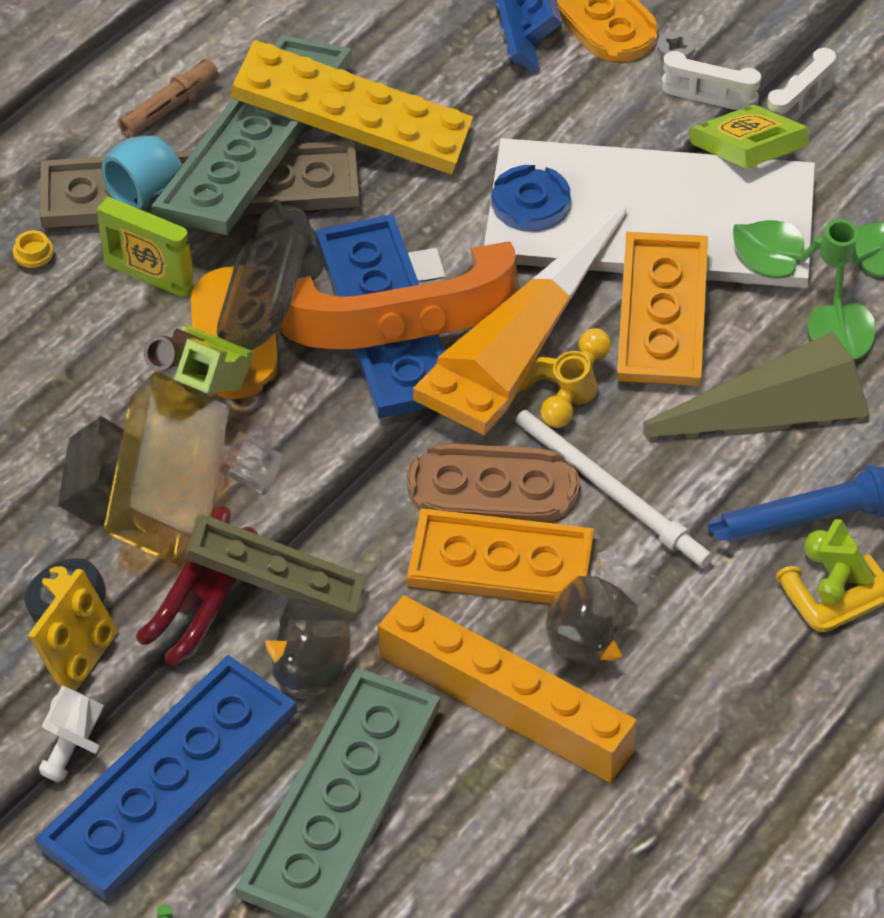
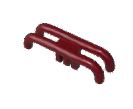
(193, 586)

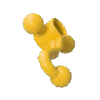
(558, 409)

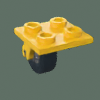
(69, 619)

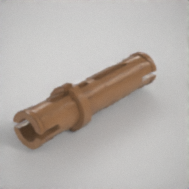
(180, 90)

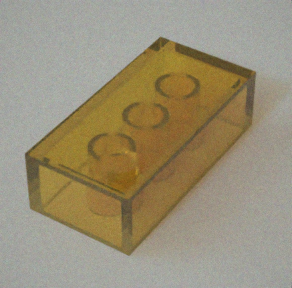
(166, 467)

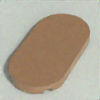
(494, 482)

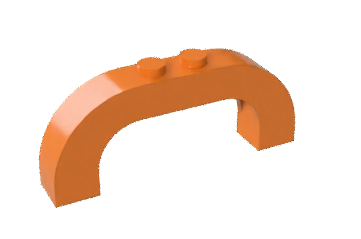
(404, 312)

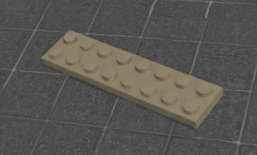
(306, 177)

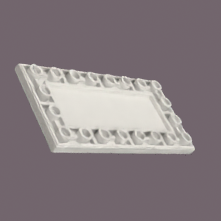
(661, 195)

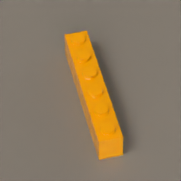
(507, 688)

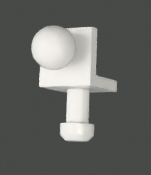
(72, 720)

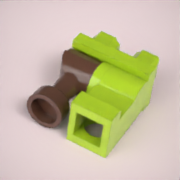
(201, 359)

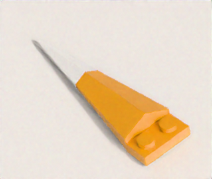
(489, 363)

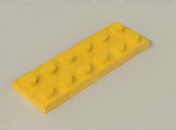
(351, 106)

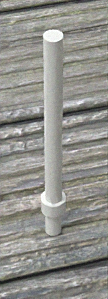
(671, 532)

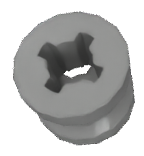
(674, 41)

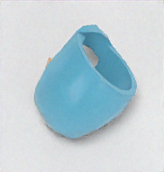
(139, 169)

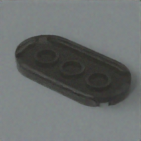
(262, 284)

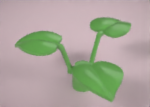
(775, 246)

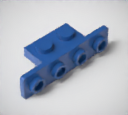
(526, 24)

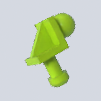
(841, 559)

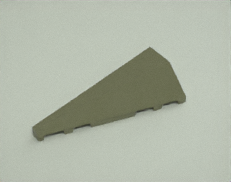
(798, 387)

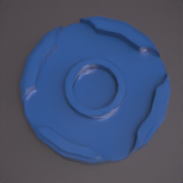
(530, 198)

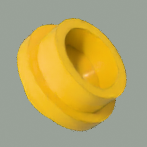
(32, 249)

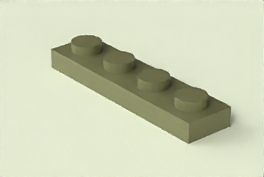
(274, 566)

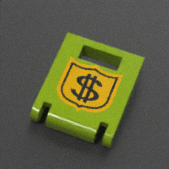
(739, 136)
(145, 247)

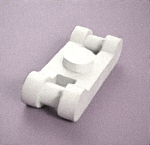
(710, 82)
(806, 88)

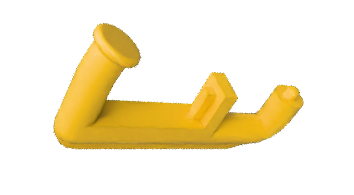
(826, 616)

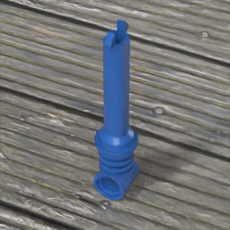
(862, 493)

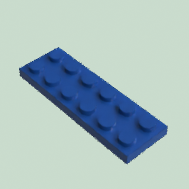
(374, 259)
(166, 777)

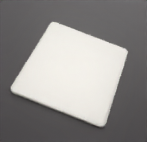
(427, 264)

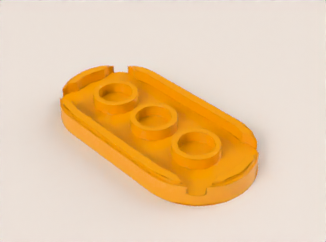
(611, 27)
(206, 306)

